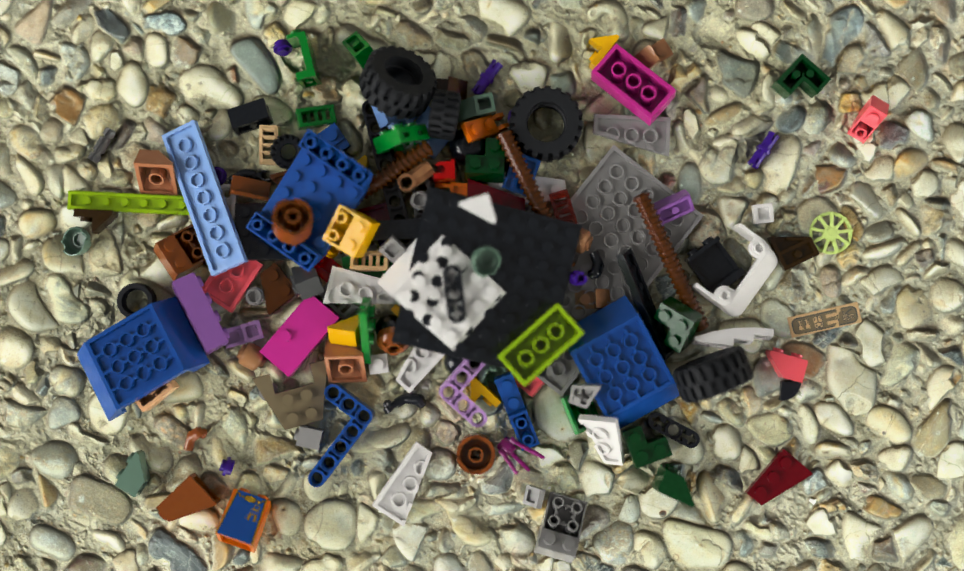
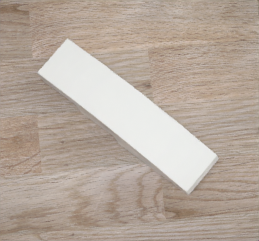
(727, 337)

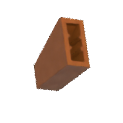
(187, 499)

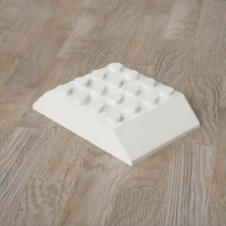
(478, 291)

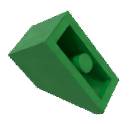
(358, 48)

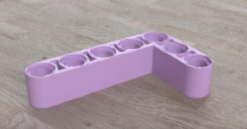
(458, 395)

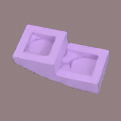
(244, 333)

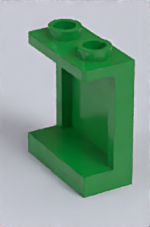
(310, 76)

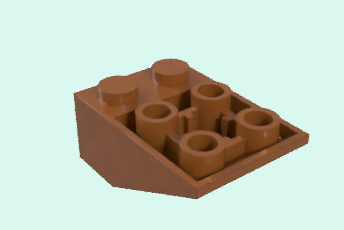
(180, 252)

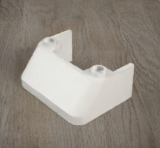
(735, 301)

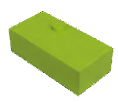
(540, 344)

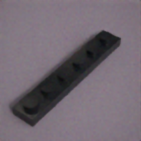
(643, 300)

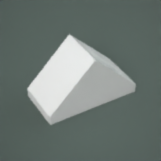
(481, 207)

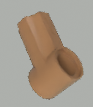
(418, 175)

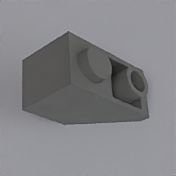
(306, 283)

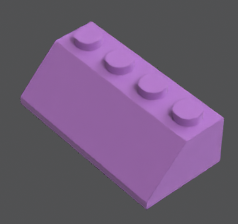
(200, 313)

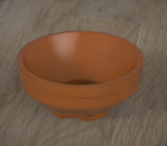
(385, 343)

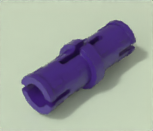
(487, 77)
(763, 150)
(577, 278)

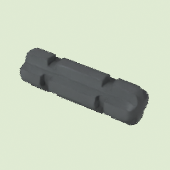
(101, 145)

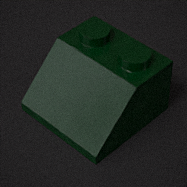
(672, 484)

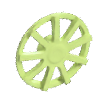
(831, 232)

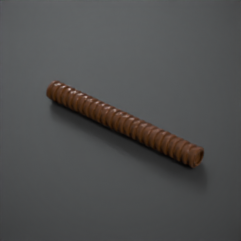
(398, 167)
(523, 174)
(668, 255)

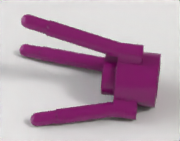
(507, 447)

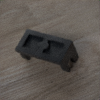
(250, 116)

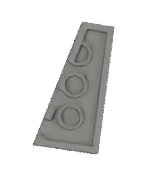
(634, 131)

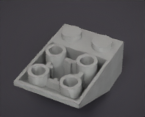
(561, 527)

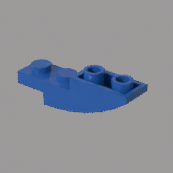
(516, 410)

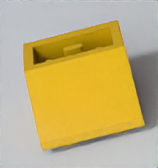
(351, 231)

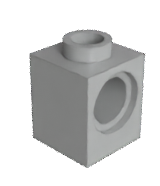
(309, 437)

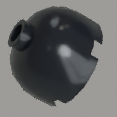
(460, 147)

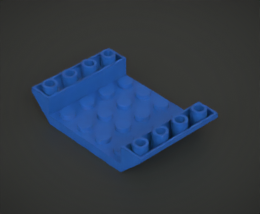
(323, 180)
(141, 355)
(624, 361)

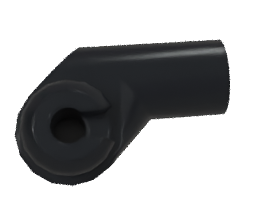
(598, 265)

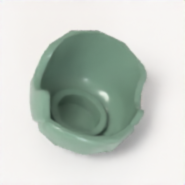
(76, 241)
(485, 261)
(489, 372)

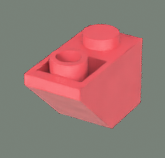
(868, 119)
(787, 366)

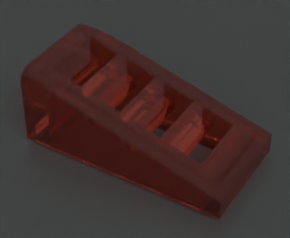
(561, 194)

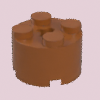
(292, 221)
(475, 464)

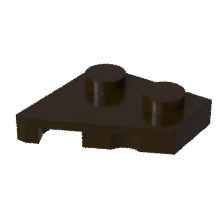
(792, 250)

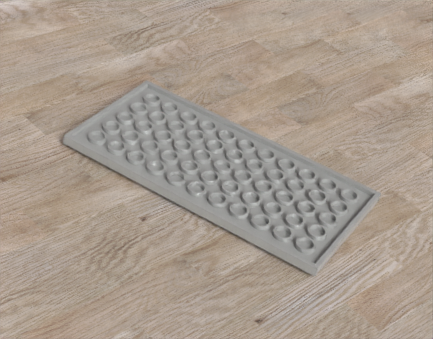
(608, 211)

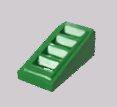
(316, 123)

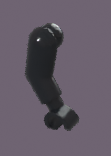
(249, 173)
(406, 398)

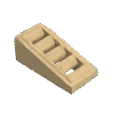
(262, 145)
(355, 267)

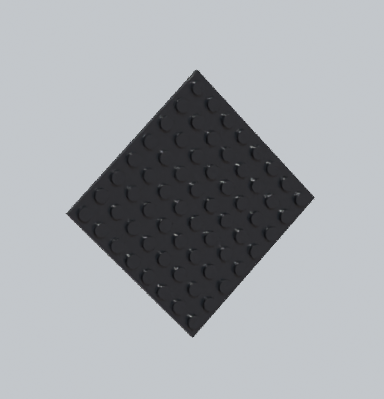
(533, 272)

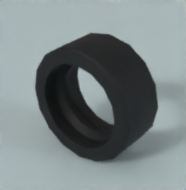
(122, 296)

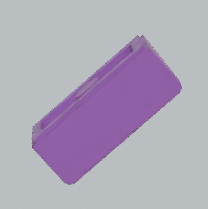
(674, 206)

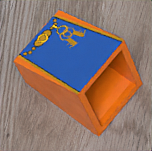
(243, 519)

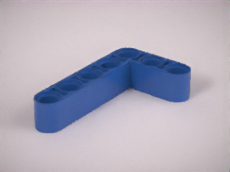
(344, 436)

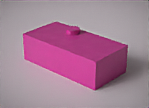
(633, 84)
(300, 335)

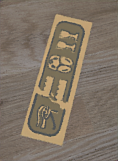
(824, 319)

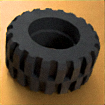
(398, 82)
(550, 99)
(713, 374)

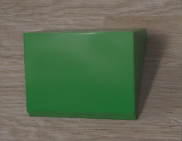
(573, 412)

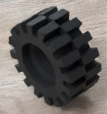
(277, 146)

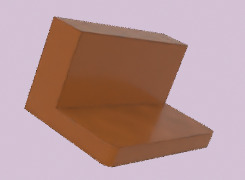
(249, 188)

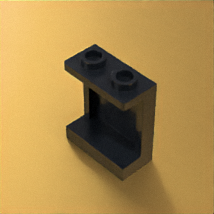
(713, 265)

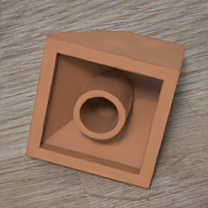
(155, 173)
(344, 364)

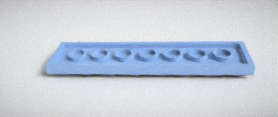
(204, 198)

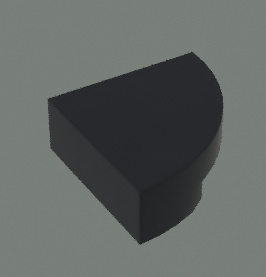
(788, 390)

